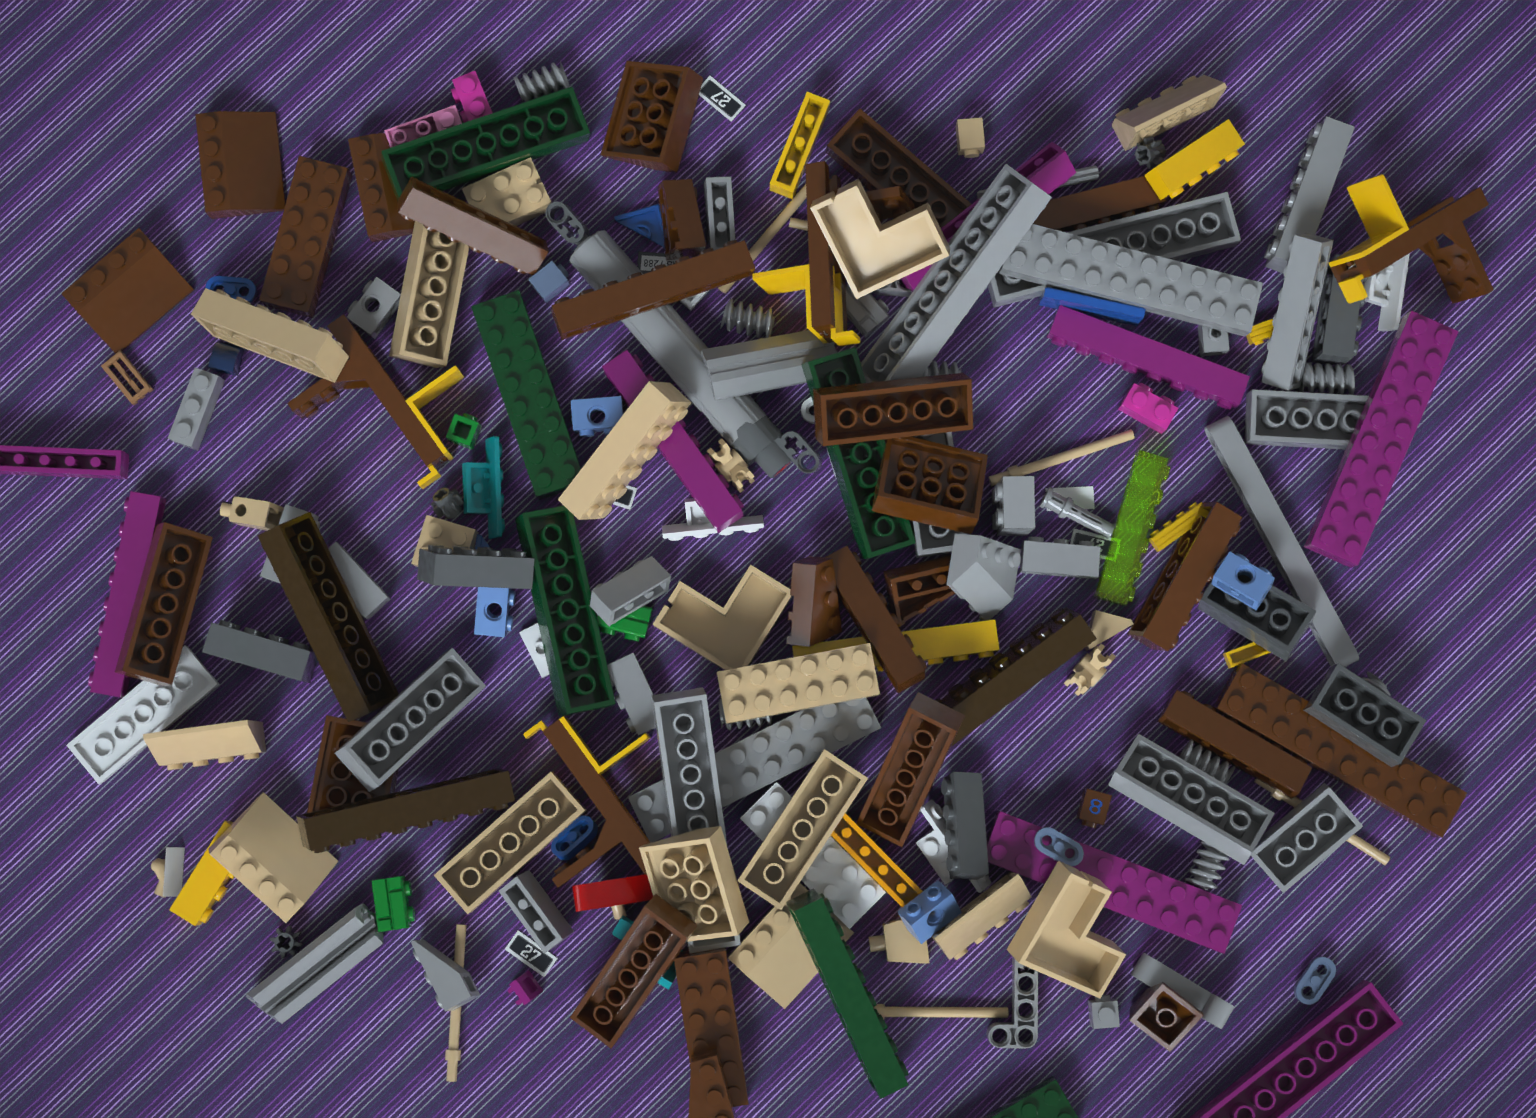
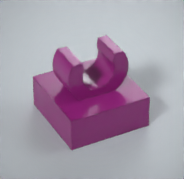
(525, 988)

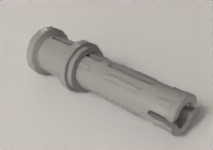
(1066, 508)

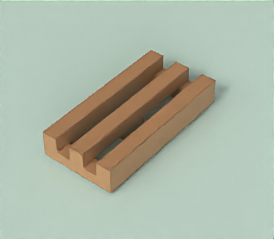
(140, 393)

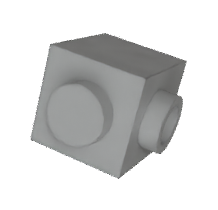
(1212, 341)
(1103, 1012)

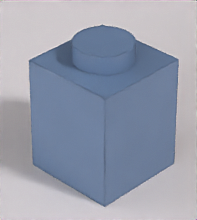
(550, 281)

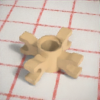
(731, 465)
(1089, 670)

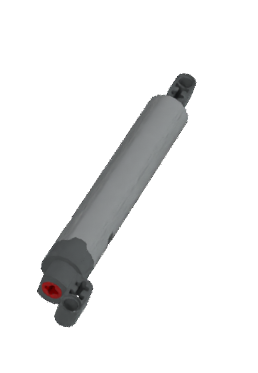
(680, 356)

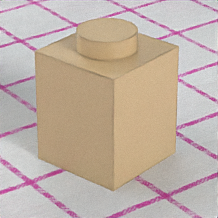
(970, 137)

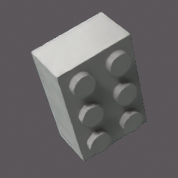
(1014, 506)

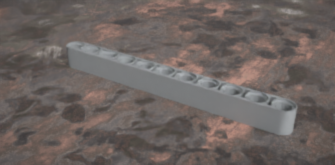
(1280, 540)

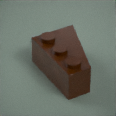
(680, 219)
(917, 587)
(815, 602)
(708, 1087)

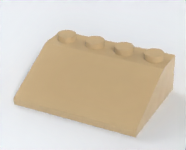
(1168, 110)
(207, 743)
(269, 858)
(698, 880)
(982, 914)
(776, 954)

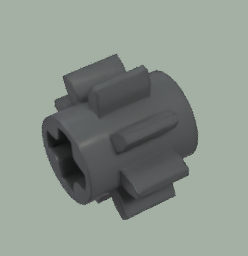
(1150, 152)
(447, 503)
(280, 938)

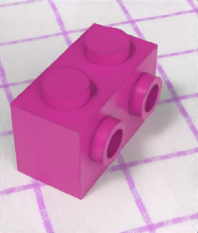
(472, 97)
(1148, 408)

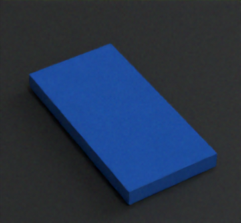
(1092, 306)

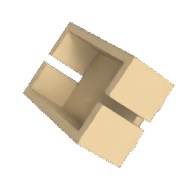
(510, 194)

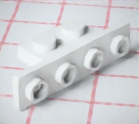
(1387, 291)
(700, 526)
(936, 850)

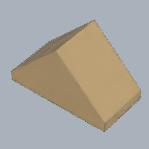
(1105, 626)

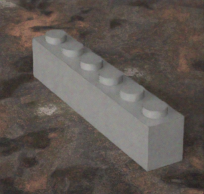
(1296, 311)

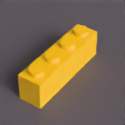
(799, 145)
(1194, 160)
(203, 887)

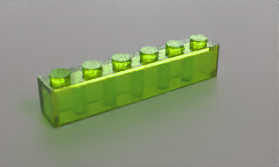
(1131, 528)

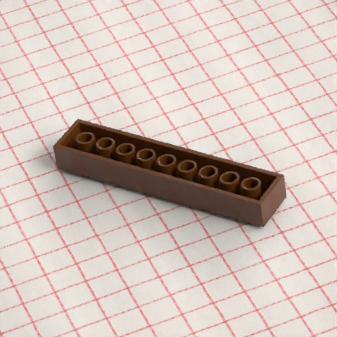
(1281, 719)

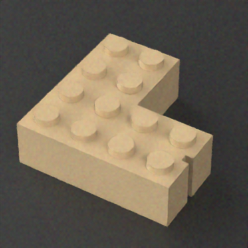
(872, 251)
(726, 634)
(1057, 932)

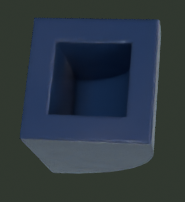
(226, 358)

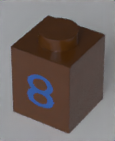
(1093, 808)

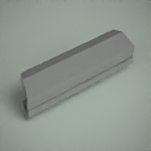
(762, 363)
(318, 965)

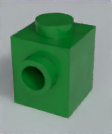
(464, 430)

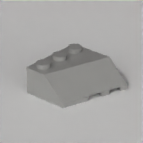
(983, 573)

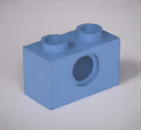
(584, 409)
(1248, 593)
(491, 624)
(929, 911)

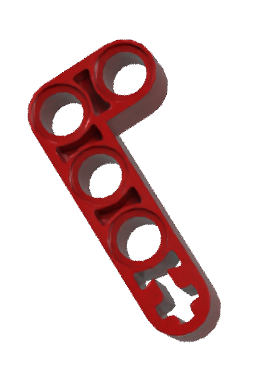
(612, 892)

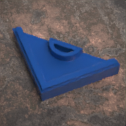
(645, 222)

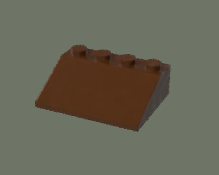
(652, 115)
(240, 163)
(375, 189)
(127, 291)
(930, 483)
(332, 780)

